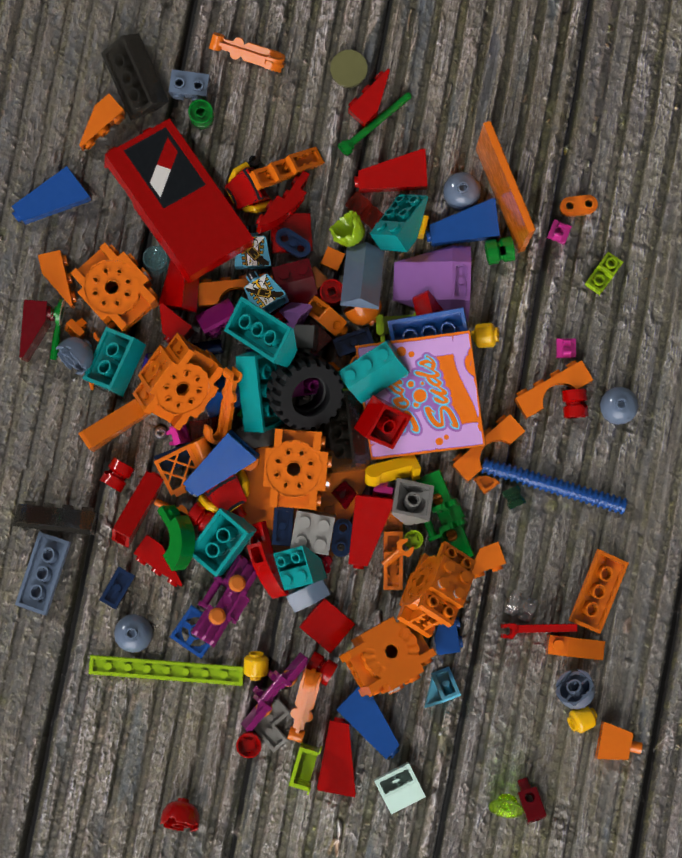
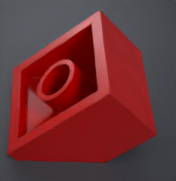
(173, 324)
(382, 422)

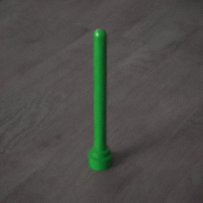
(347, 146)

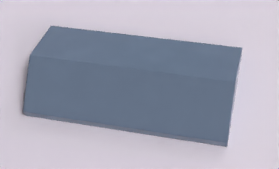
(362, 276)
(43, 573)

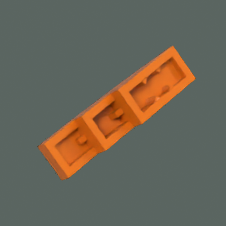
(286, 168)
(393, 573)

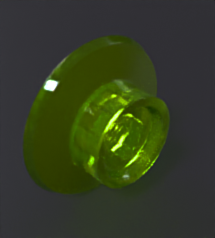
(506, 806)

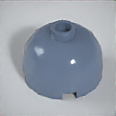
(461, 191)
(76, 353)
(619, 405)
(133, 633)
(575, 689)

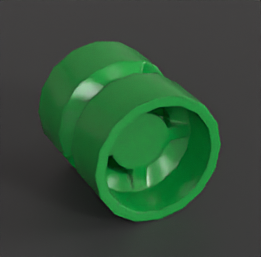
(201, 114)
(493, 251)

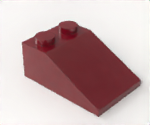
(296, 281)
(35, 324)

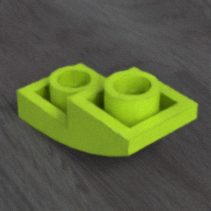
(603, 273)

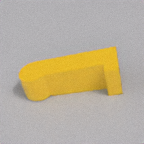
(392, 469)

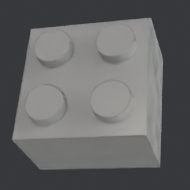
(313, 530)

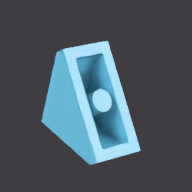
(441, 688)

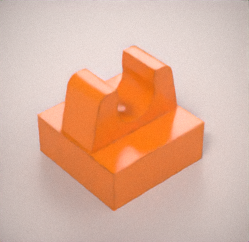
(76, 329)

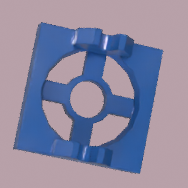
(177, 636)

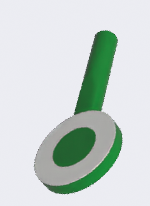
(58, 313)

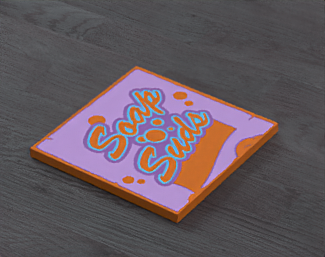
(437, 394)

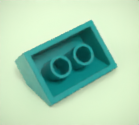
(114, 361)
(373, 371)
(222, 541)

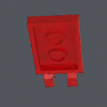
(537, 628)

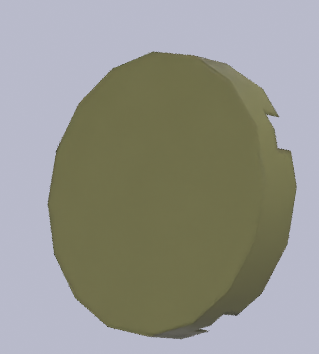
(348, 68)

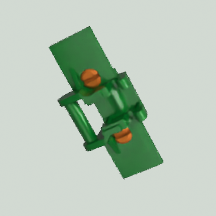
(449, 514)

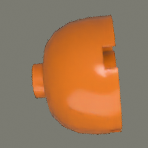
(362, 316)

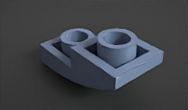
(308, 595)

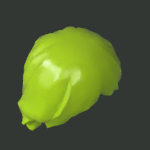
(348, 230)

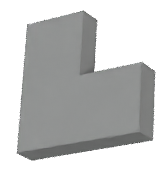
(268, 729)

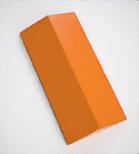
(598, 591)

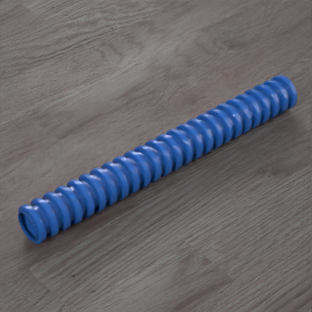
(554, 485)

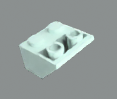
(399, 788)

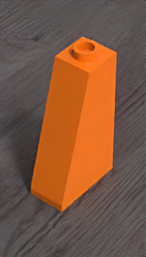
(112, 425)

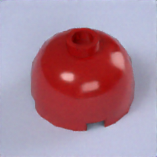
(180, 815)

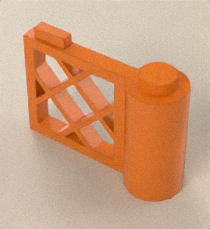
(197, 450)

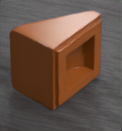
(318, 276)

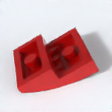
(297, 222)
(327, 625)

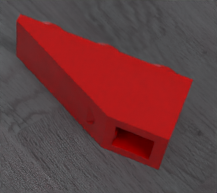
(368, 104)
(152, 552)

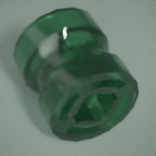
(514, 497)

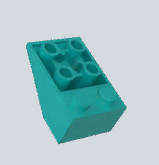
(400, 223)

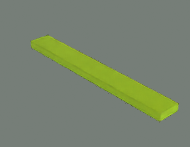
(166, 670)

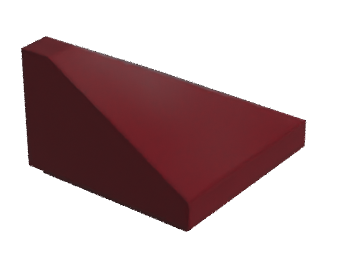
(344, 494)

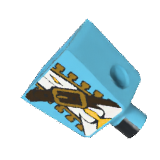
(255, 257)
(265, 292)

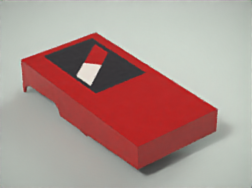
(178, 200)

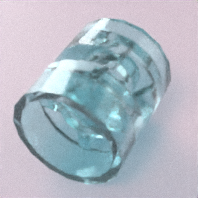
(156, 259)

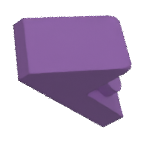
(295, 313)

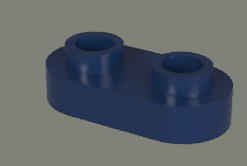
(293, 242)
(341, 537)

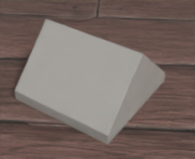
(412, 502)

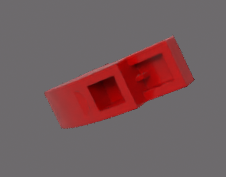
(284, 206)
(263, 561)

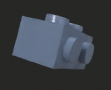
(189, 85)

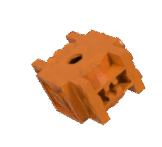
(112, 269)
(187, 391)
(301, 489)
(436, 590)
(384, 674)

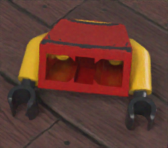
(242, 190)
(227, 495)

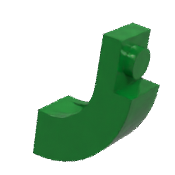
(181, 538)

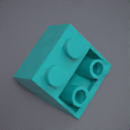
(299, 567)

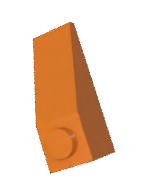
(575, 647)

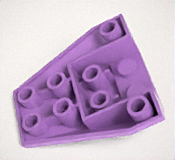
(441, 271)

